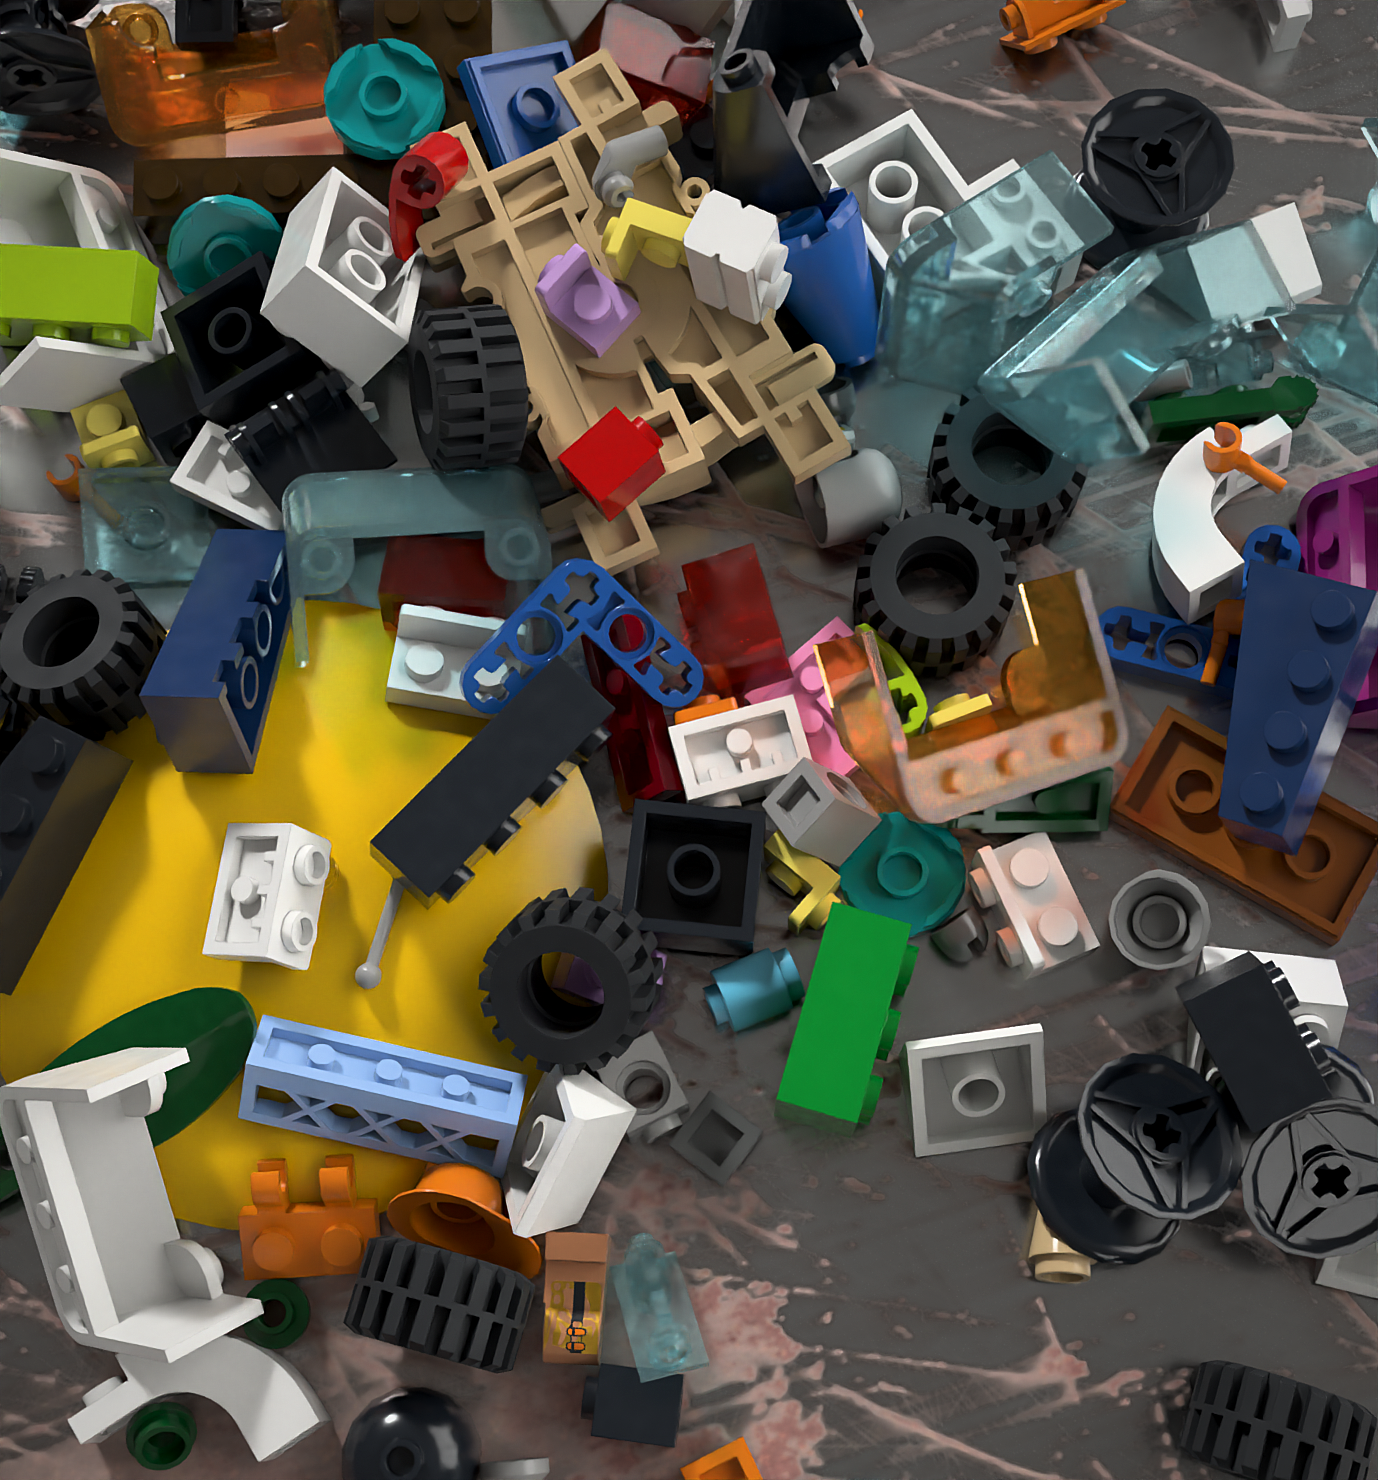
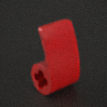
(421, 182)

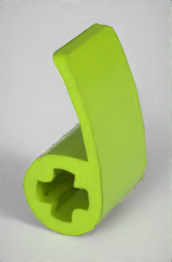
(903, 685)

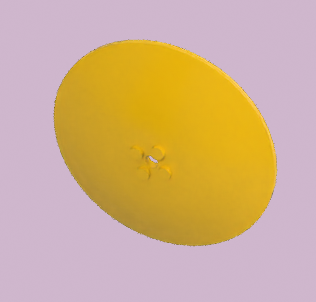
(343, 770)

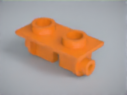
(1040, 21)

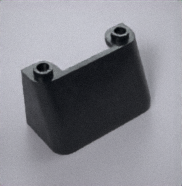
(767, 74)

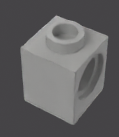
(821, 812)
(648, 1059)

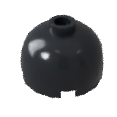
(412, 1438)

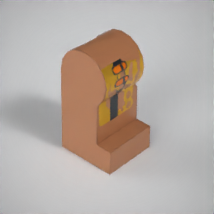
(575, 1296)

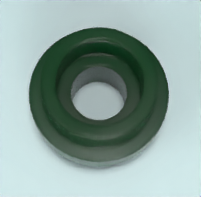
(295, 1320)
(161, 1435)

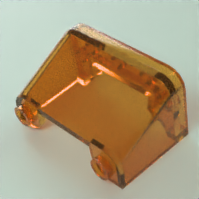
(177, 95)

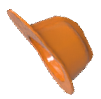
(463, 1213)

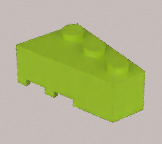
(76, 295)

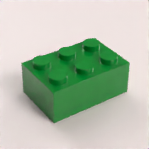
(846, 1021)

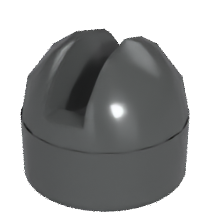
(839, 397)
(959, 931)

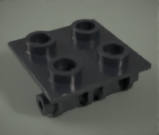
(308, 433)

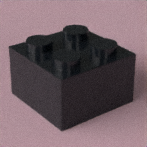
(231, 350)
(695, 875)
(1253, 1040)

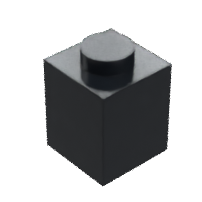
(165, 406)
(631, 1409)

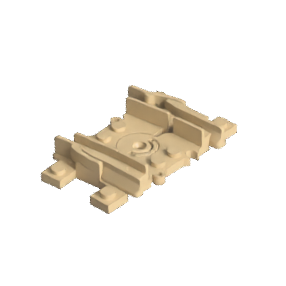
(745, 374)

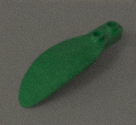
(208, 1021)

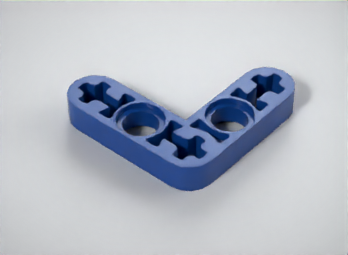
(594, 621)
(1143, 623)

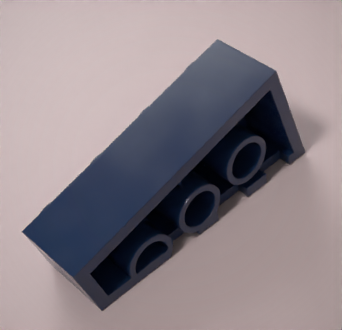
(222, 655)
(1293, 695)

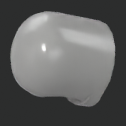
(855, 498)
(1169, 912)

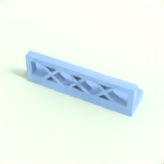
(383, 1086)

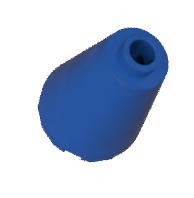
(832, 277)

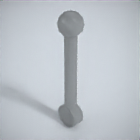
(369, 974)

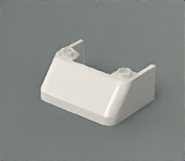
(80, 208)
(105, 1211)

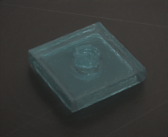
(141, 526)

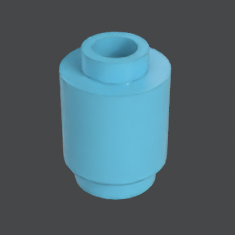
(753, 988)

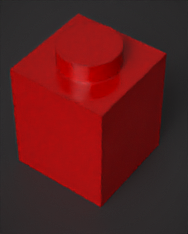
(614, 462)

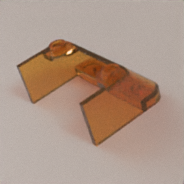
(1056, 723)

